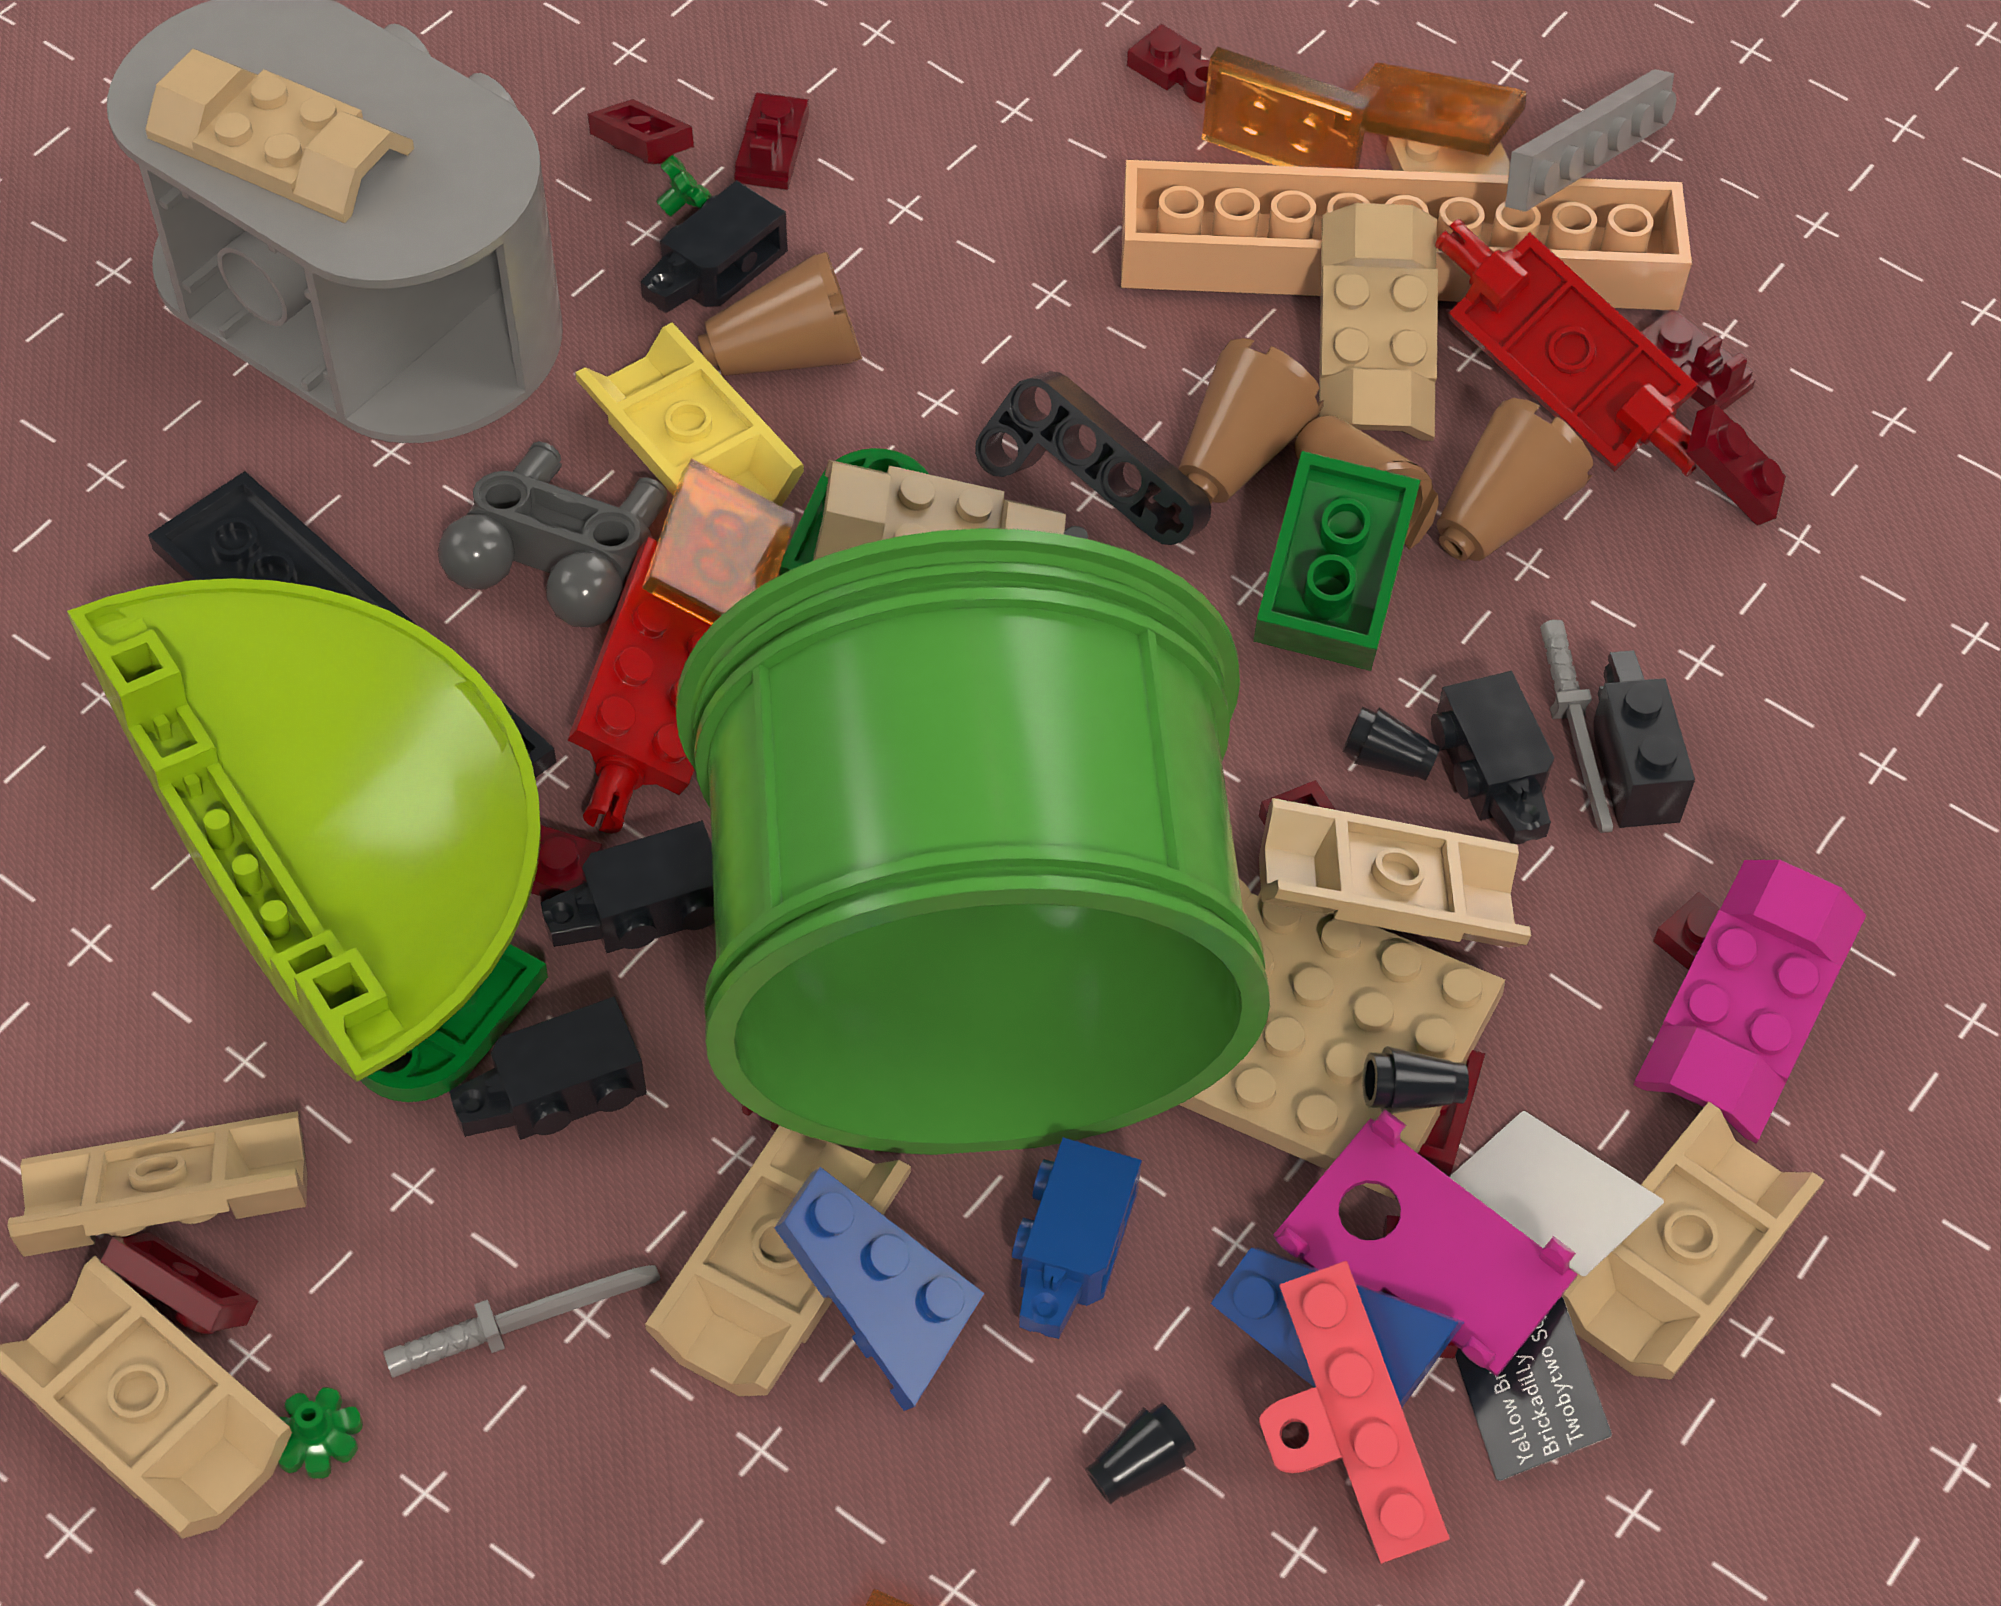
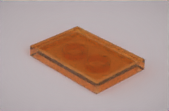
(1439, 108)
(1281, 114)
(716, 544)

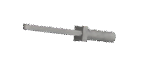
(1572, 704)
(484, 1327)

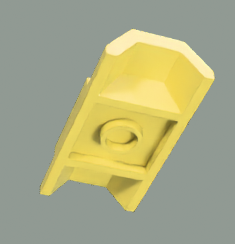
(684, 409)

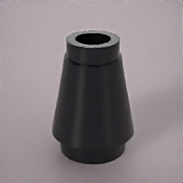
(1389, 745)
(1412, 1081)
(1141, 1454)

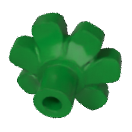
(683, 188)
(319, 1433)

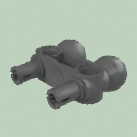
(552, 529)

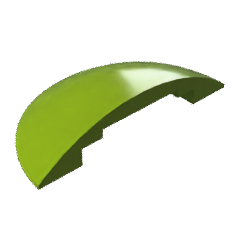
(334, 792)

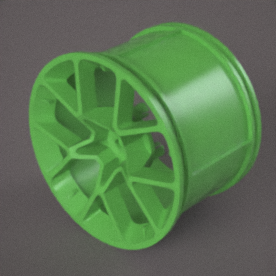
(971, 843)

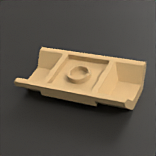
(269, 132)
(1379, 318)
(881, 505)
(1390, 874)
(161, 1179)
(1692, 1255)
(742, 1293)
(147, 1404)

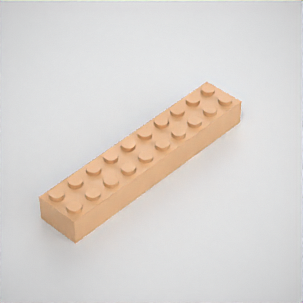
(1263, 227)

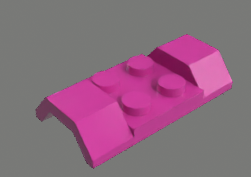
(1753, 993)

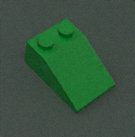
(1336, 560)

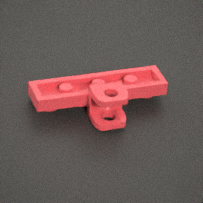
(1353, 1415)

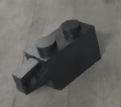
(717, 250)
(1641, 746)
(1496, 753)
(638, 892)
(554, 1074)

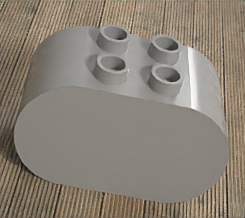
(437, 287)

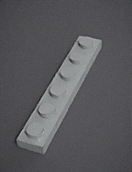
(1589, 139)

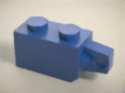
(1075, 1232)

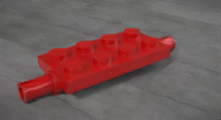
(1570, 348)
(631, 699)

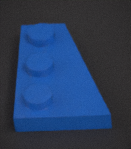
(1405, 1333)

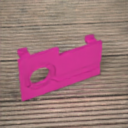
(1443, 1253)

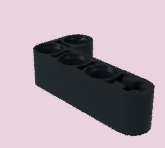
(1099, 469)

